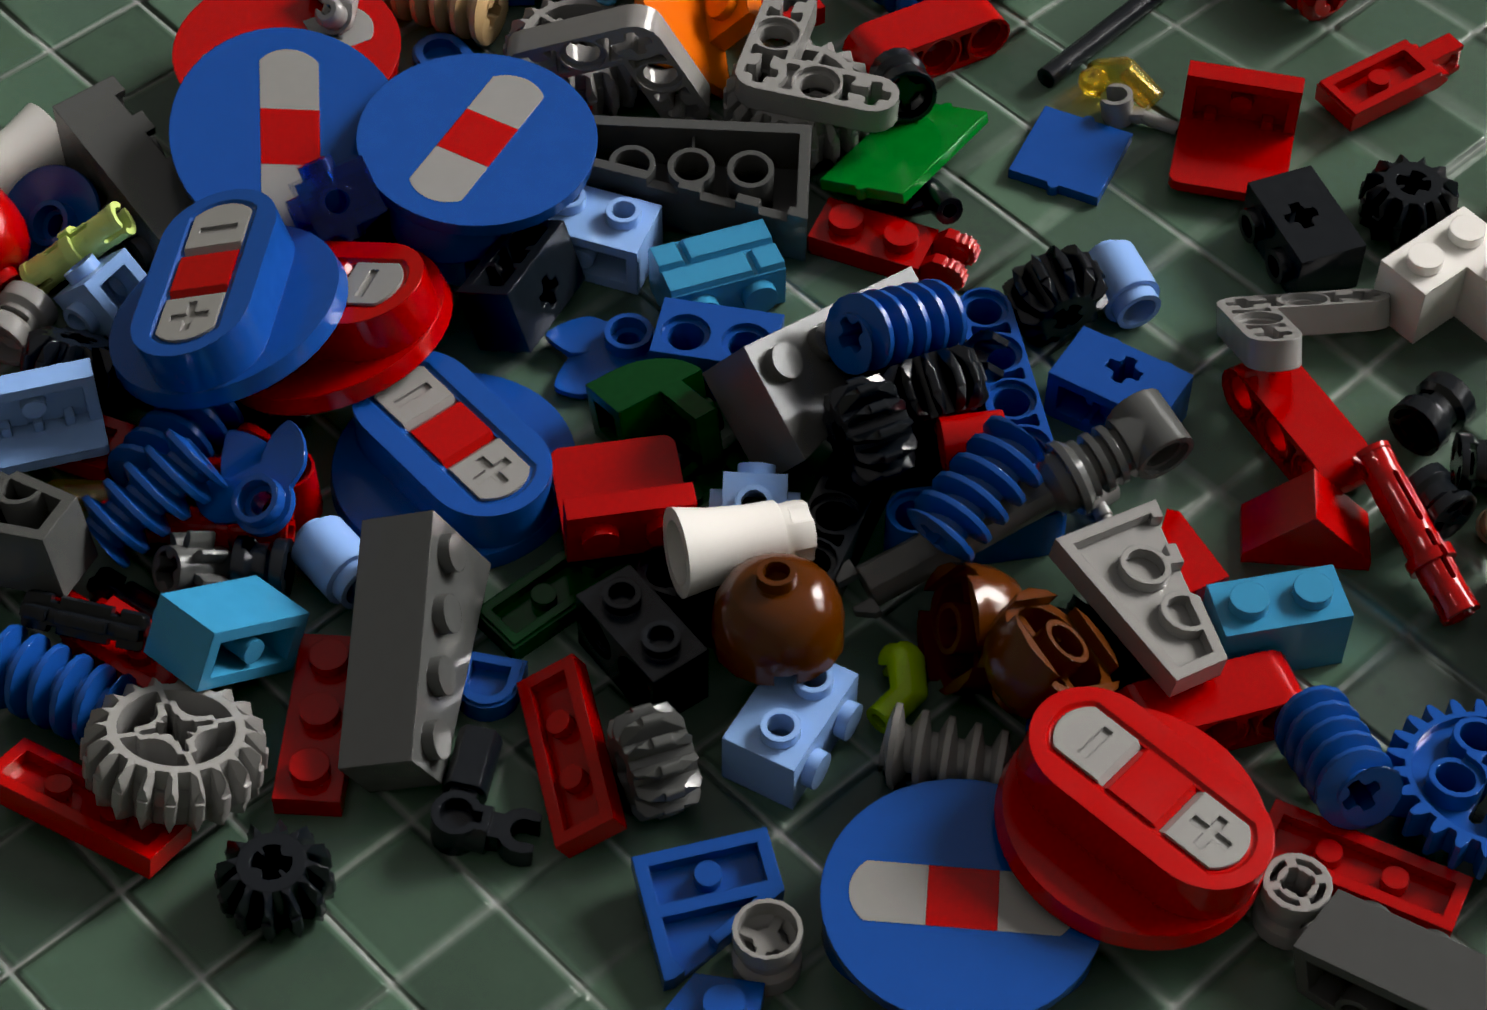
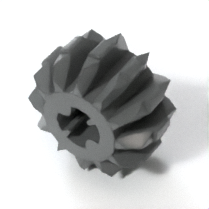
(654, 761)

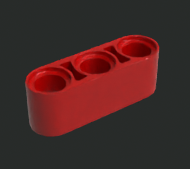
(938, 31)
(1295, 423)
(1231, 708)

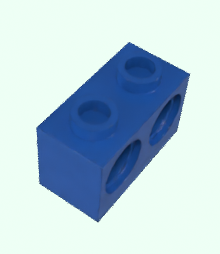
(708, 332)

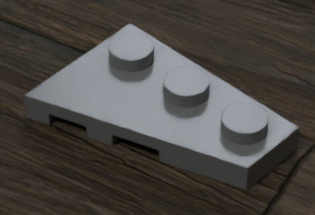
(1142, 596)

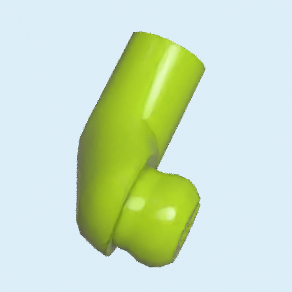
(907, 682)

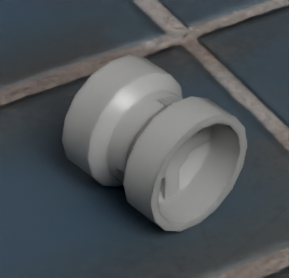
(21, 311)
(1290, 898)
(761, 932)

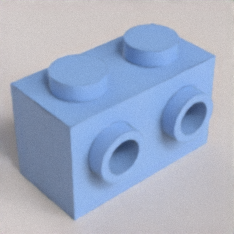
(613, 236)
(787, 734)

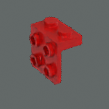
(1233, 129)
(617, 494)

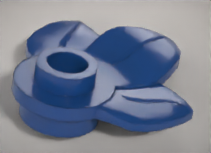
(598, 348)
(256, 474)

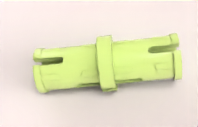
(75, 243)

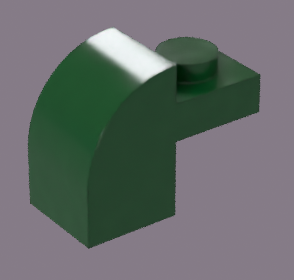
(656, 400)

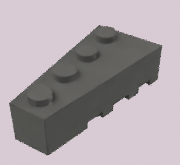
(121, 162)
(408, 649)

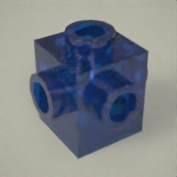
(356, 193)

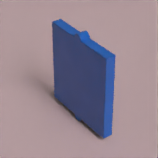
(1070, 155)

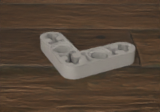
(624, 36)
(790, 75)
(1270, 327)

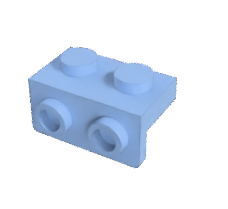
(50, 417)

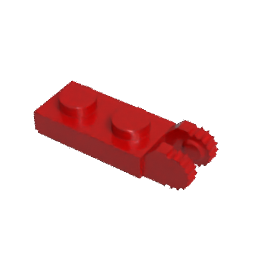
(891, 244)

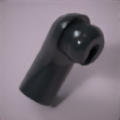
(930, 199)

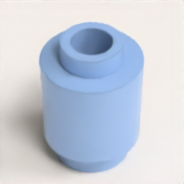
(1131, 287)
(329, 557)

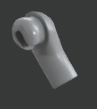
(336, 15)

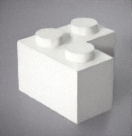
(1438, 277)

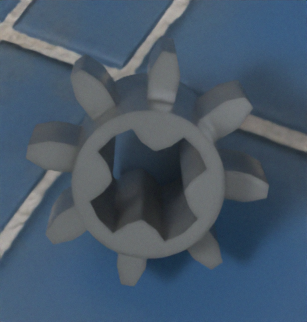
(190, 561)

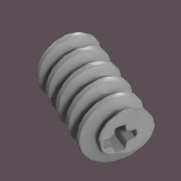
(939, 754)

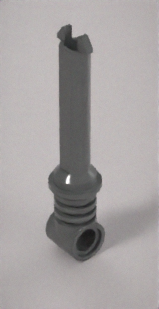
(1138, 440)

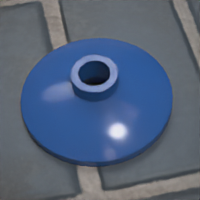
(52, 197)

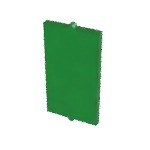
(904, 157)

